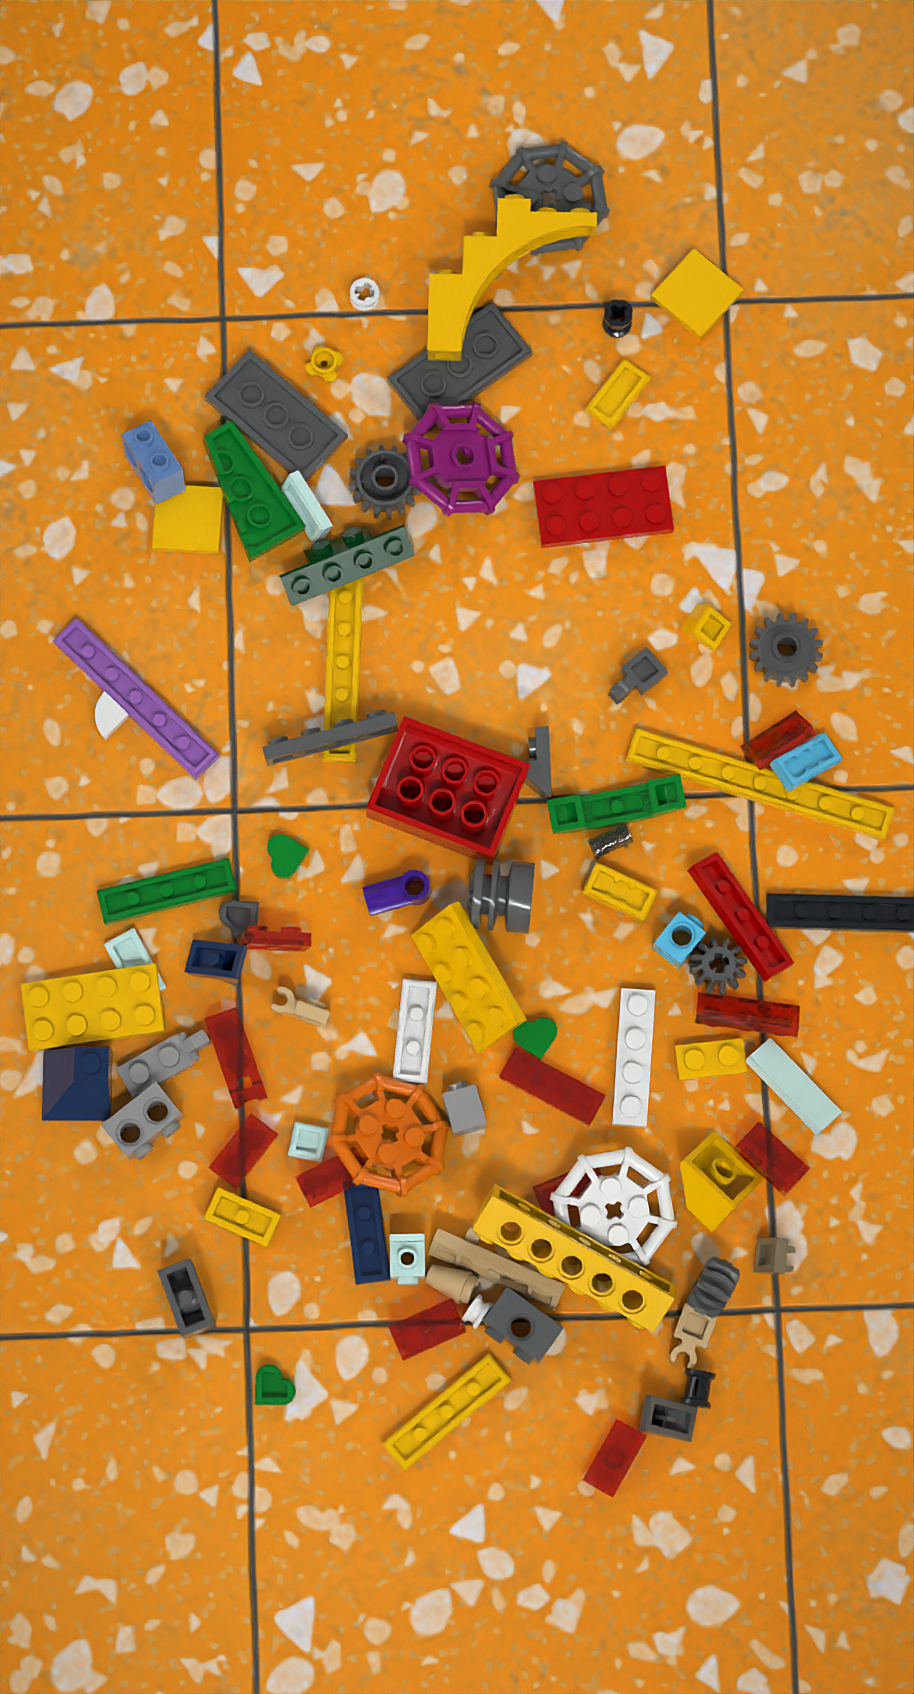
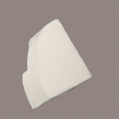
(109, 715)

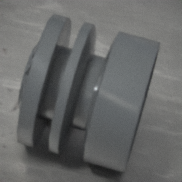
(501, 895)

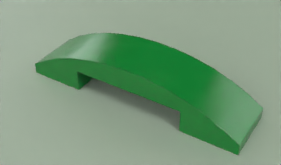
(616, 806)

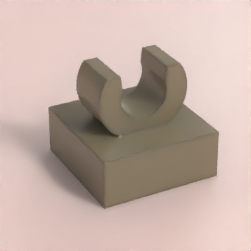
(772, 1256)

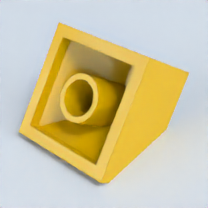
(716, 1181)

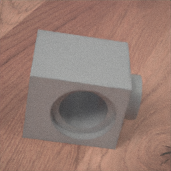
(464, 1109)

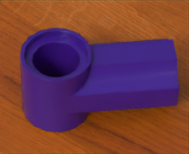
(393, 893)

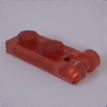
(235, 1056)

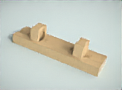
(495, 1268)

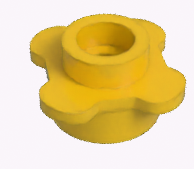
(322, 354)

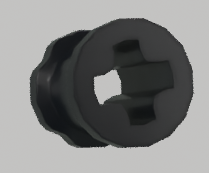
(617, 309)
(697, 1388)

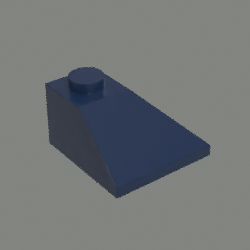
(77, 1084)

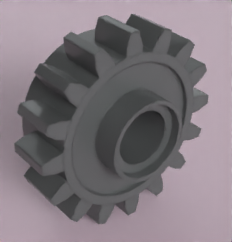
(383, 499)
(786, 633)

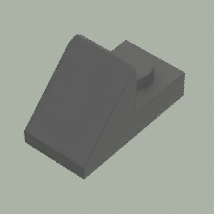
(540, 770)

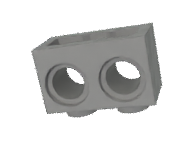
(137, 1114)

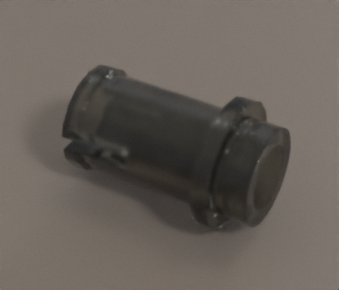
(610, 841)

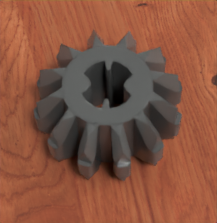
(729, 971)
(713, 1287)

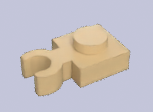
(693, 1331)

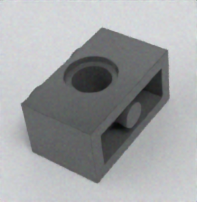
(187, 1298)
(512, 1307)

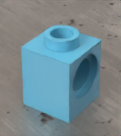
(669, 949)

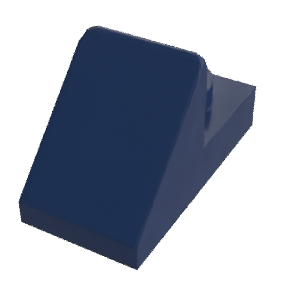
(216, 960)

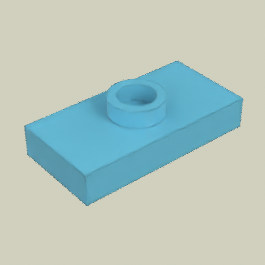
(806, 761)

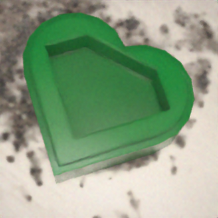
(286, 855)
(536, 1036)
(272, 1388)

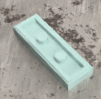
(793, 1086)

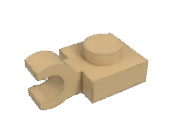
(309, 1012)

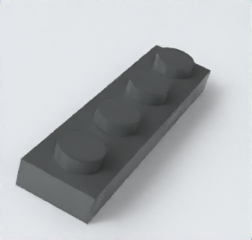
(316, 741)

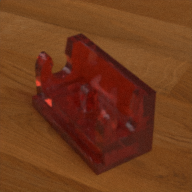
(771, 1159)
(427, 1329)

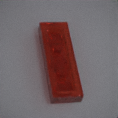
(747, 1014)
(552, 1086)

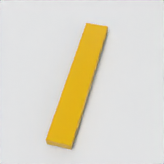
(343, 664)

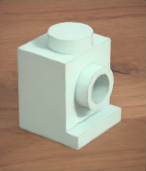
(407, 1244)

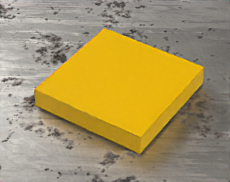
(697, 294)
(189, 521)

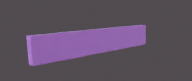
(136, 698)

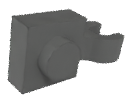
(640, 674)

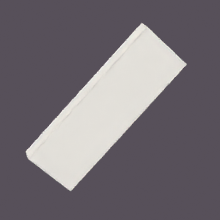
(414, 1031)

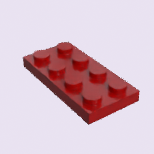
(603, 506)

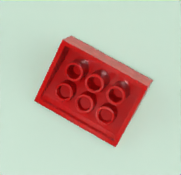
(447, 790)

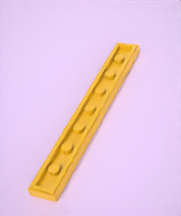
(760, 786)

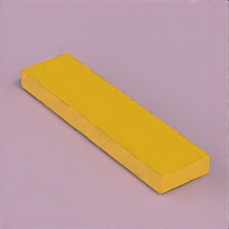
(446, 1412)

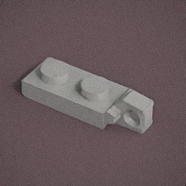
(162, 1061)

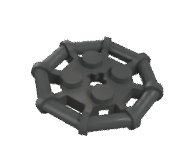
(553, 180)

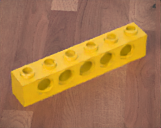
(567, 1241)

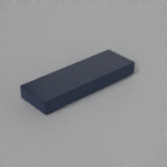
(366, 1234)

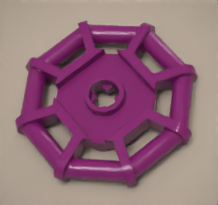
(448, 470)

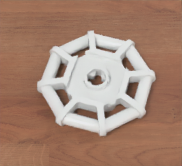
(618, 1188)

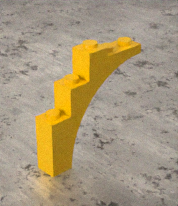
(485, 257)

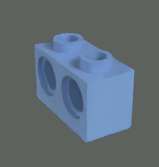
(153, 462)

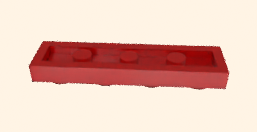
(740, 916)

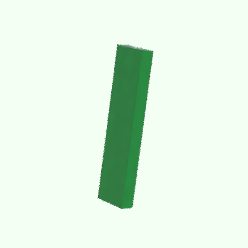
(166, 891)

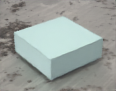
(308, 1142)

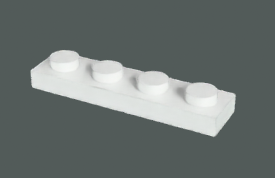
(633, 1058)

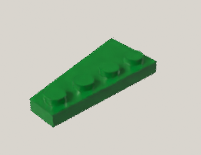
(252, 496)

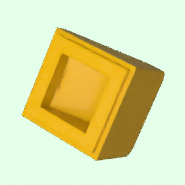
(706, 626)

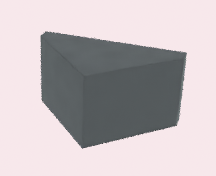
(667, 1418)

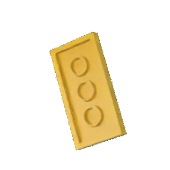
(468, 977)
(93, 1008)

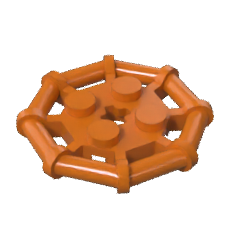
(394, 1116)

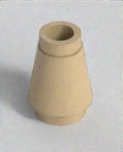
(453, 1283)

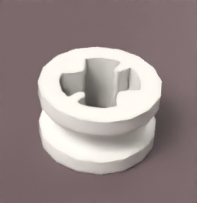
(358, 286)
(477, 1311)

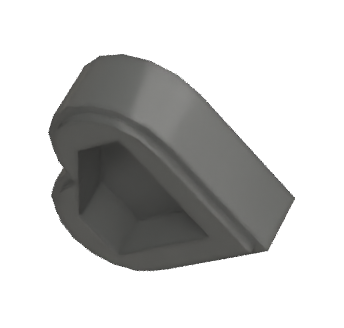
(239, 915)

